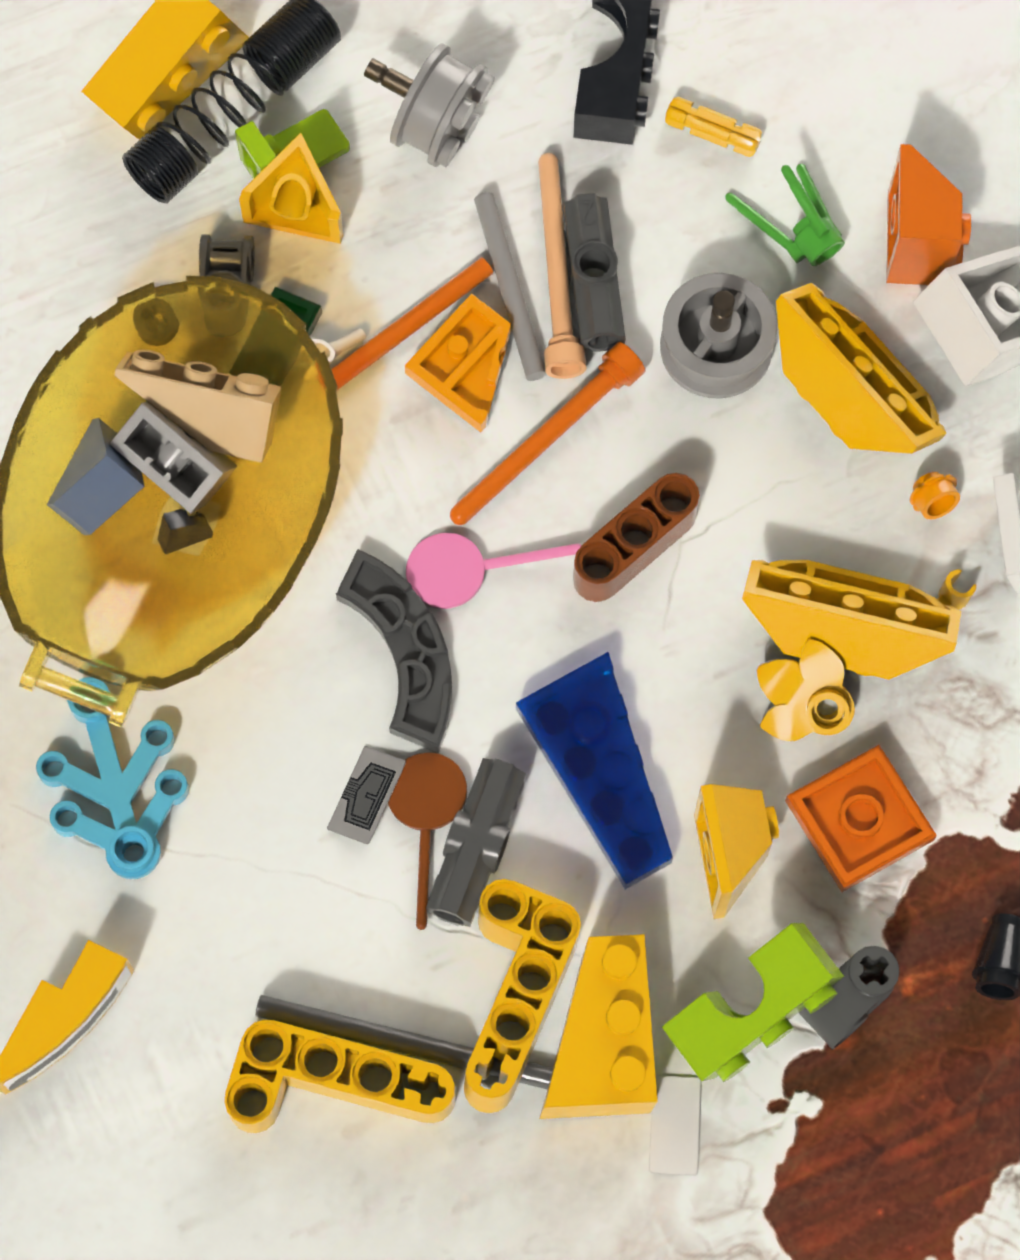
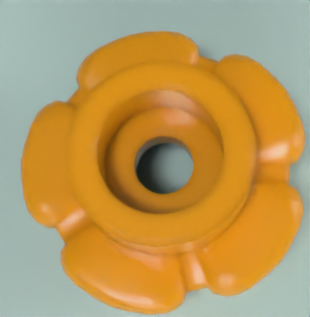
(935, 495)

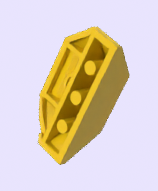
(852, 376)
(865, 619)

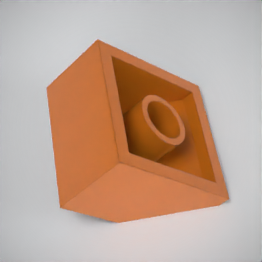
(922, 221)

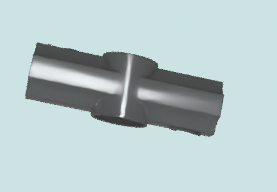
(592, 247)
(476, 842)

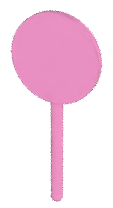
(450, 569)

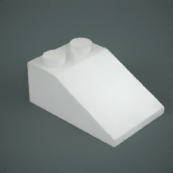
(976, 314)

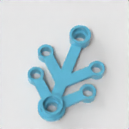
(116, 792)

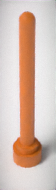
(618, 369)

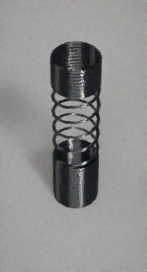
(279, 55)

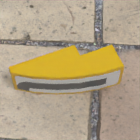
(62, 1017)

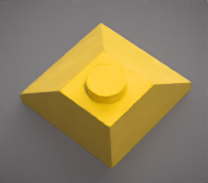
(733, 840)

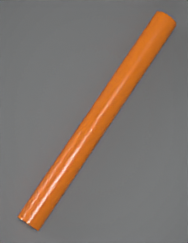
(411, 322)

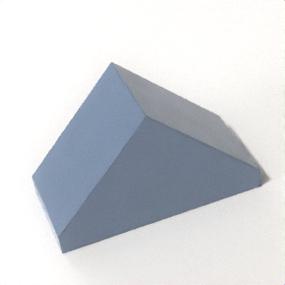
(95, 481)

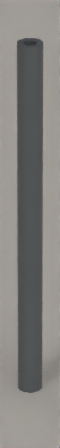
(386, 1037)

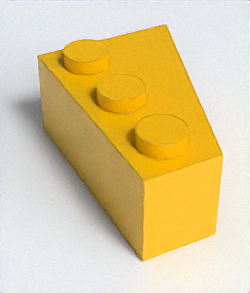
(162, 62)
(607, 1036)

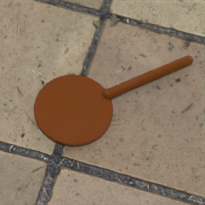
(426, 800)

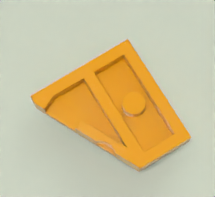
(464, 361)

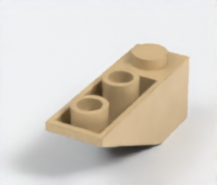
(214, 408)

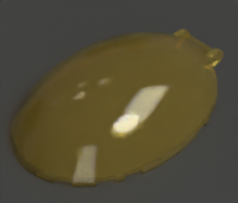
(113, 596)

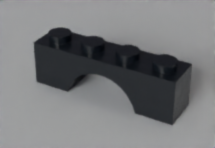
(609, 92)

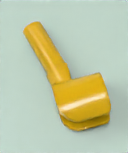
(951, 597)

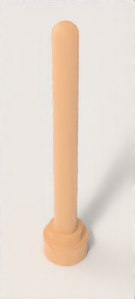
(564, 354)

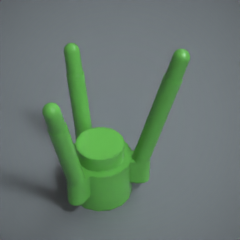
(815, 234)

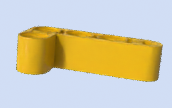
(513, 1000)
(342, 1084)

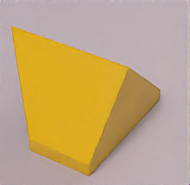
(293, 196)

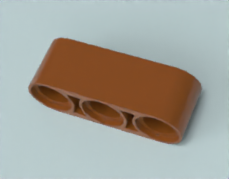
(644, 515)

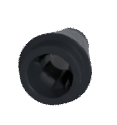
(999, 959)

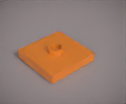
(860, 818)

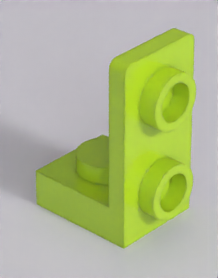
(319, 131)

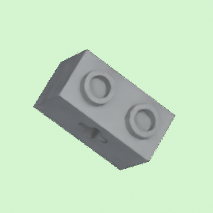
(172, 458)

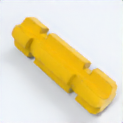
(713, 126)

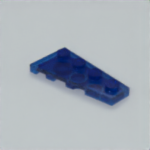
(592, 751)

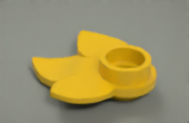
(799, 688)

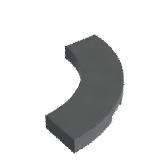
(414, 642)

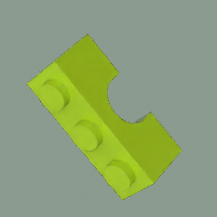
(794, 977)

